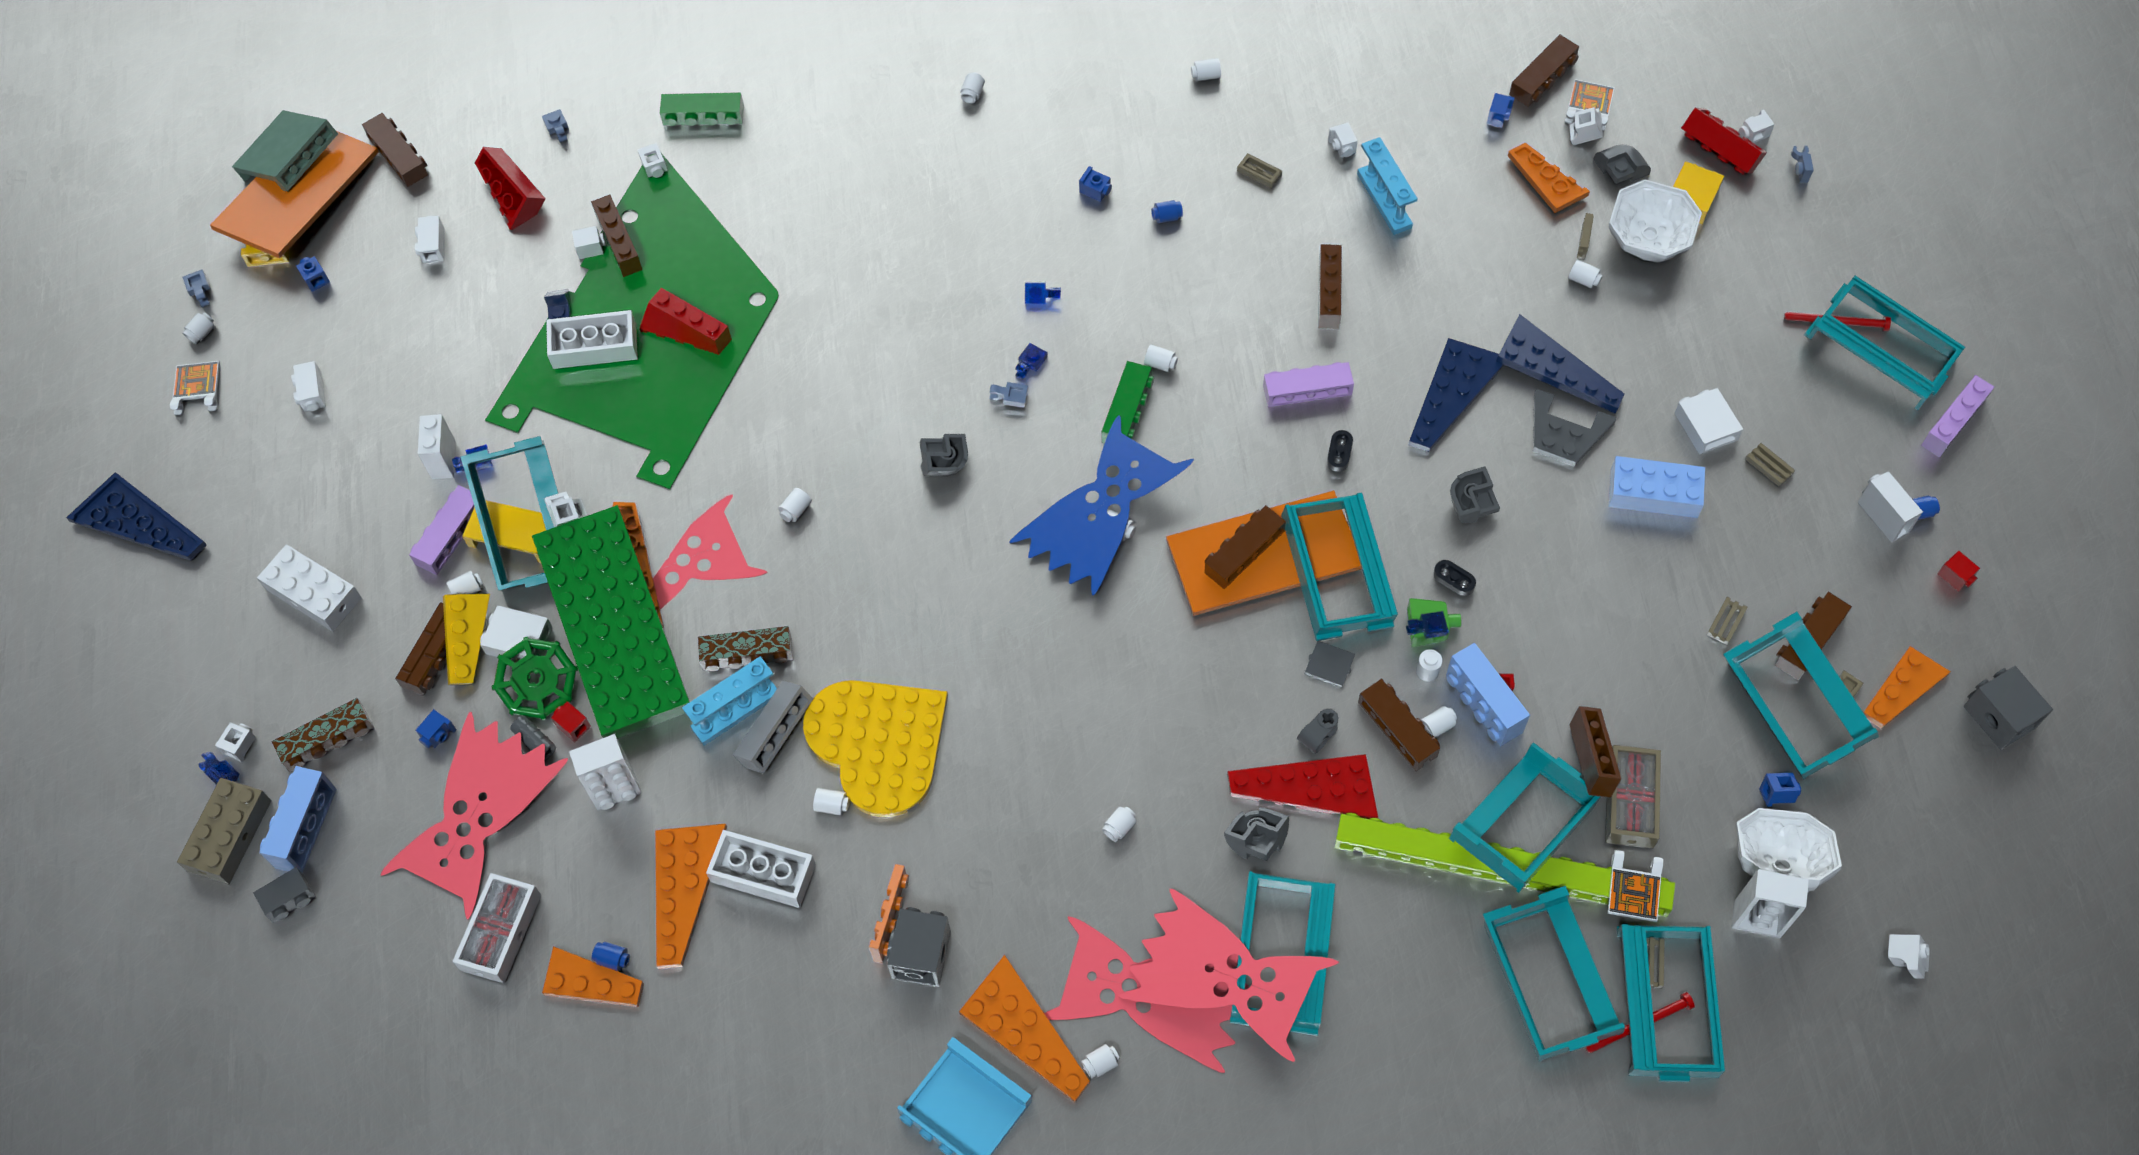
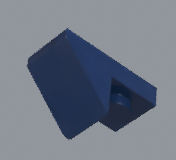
(558, 304)

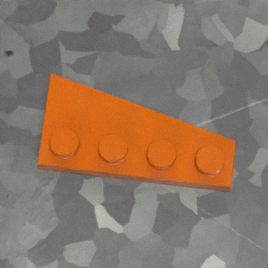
(1547, 179)
(1905, 685)
(883, 929)
(585, 980)

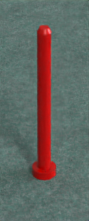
(1884, 323)
(1684, 1002)

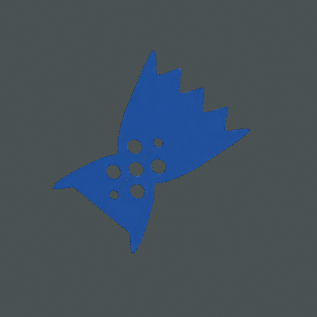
(1093, 544)

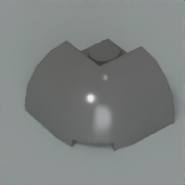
(1622, 163)
(943, 455)
(1473, 495)
(1257, 833)

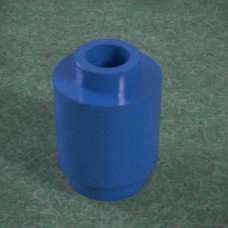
(1167, 211)
(1929, 506)
(610, 956)

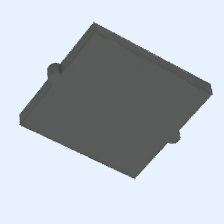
(1329, 664)

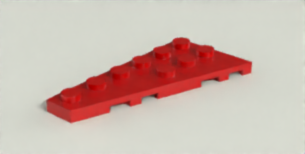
(1321, 786)

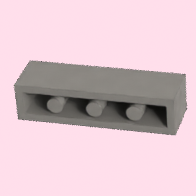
(773, 726)

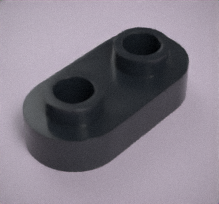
(1340, 452)
(1455, 577)

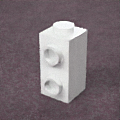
(430, 239)
(309, 386)

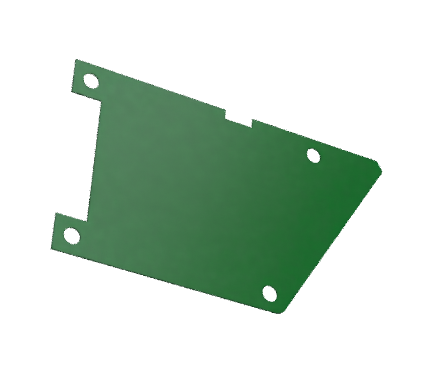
(672, 386)

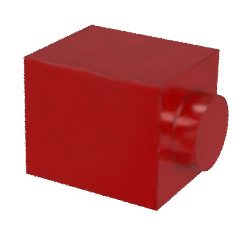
(1959, 571)
(570, 721)

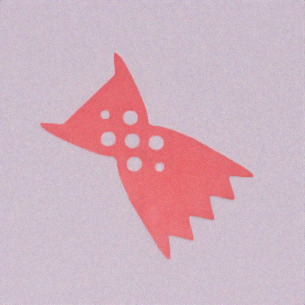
(725, 563)
(510, 786)
(1198, 939)
(1188, 1030)

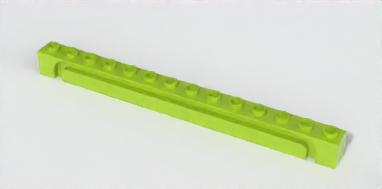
(1438, 852)

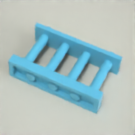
(1387, 186)
(731, 701)

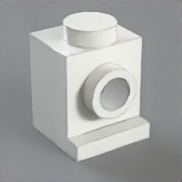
(1757, 127)
(1343, 140)
(654, 164)
(235, 741)

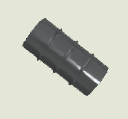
(532, 736)

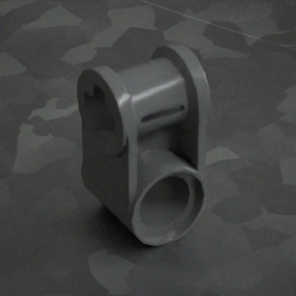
(1317, 733)

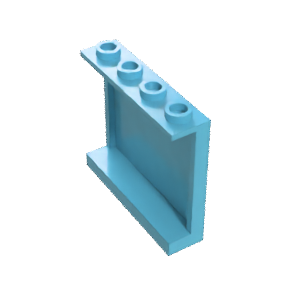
(965, 1104)

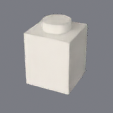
(588, 242)

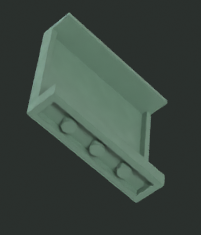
(286, 148)

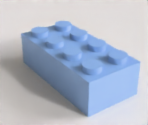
(1657, 487)
(1487, 695)
(297, 819)

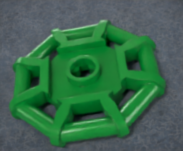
(521, 675)

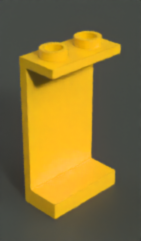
(511, 526)

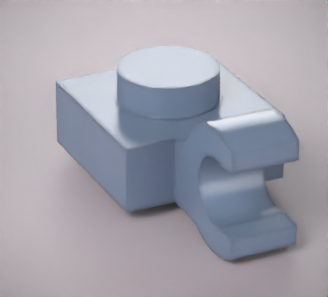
(556, 124)
(1804, 166)
(197, 284)
(1012, 394)

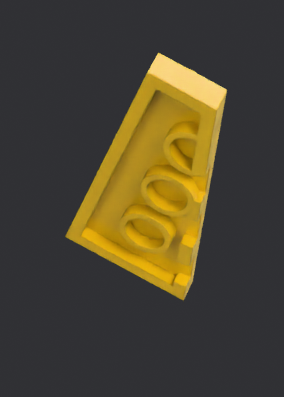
(463, 630)

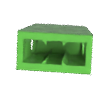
(1420, 606)

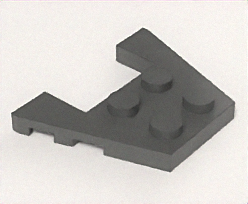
(1562, 438)

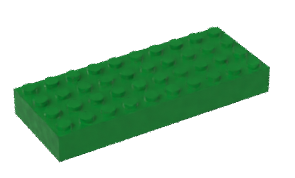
(611, 623)

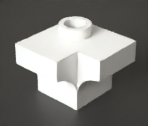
(1586, 126)
(564, 509)
(1909, 952)

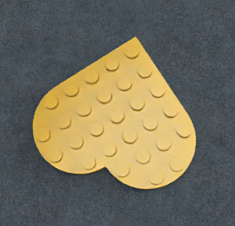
(879, 739)

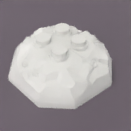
(1654, 220)
(1788, 845)

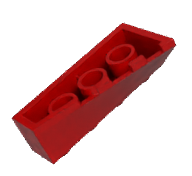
(1723, 140)
(510, 186)
(679, 320)

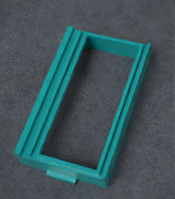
(1875, 355)
(544, 487)
(1369, 557)
(1824, 676)
(1501, 798)
(1317, 942)
(1579, 960)
(1641, 1010)

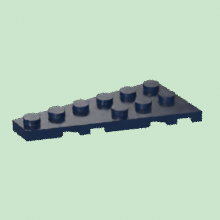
(1544, 359)
(1455, 385)
(130, 515)

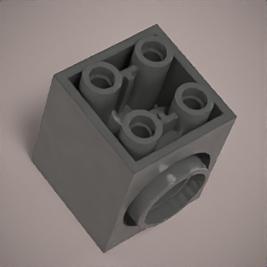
(2007, 707)
(918, 946)

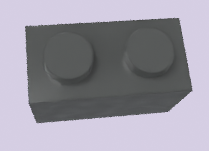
(284, 895)

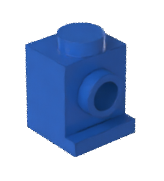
(1500, 110)
(1094, 184)
(311, 269)
(434, 729)
(1779, 788)

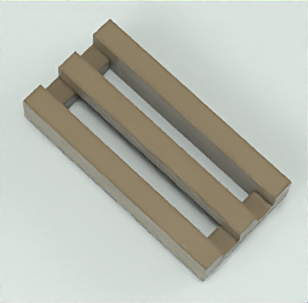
(1257, 173)
(1585, 236)
(1772, 462)
(1734, 606)
(1660, 962)

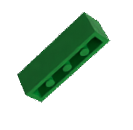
(701, 109)
(1129, 398)

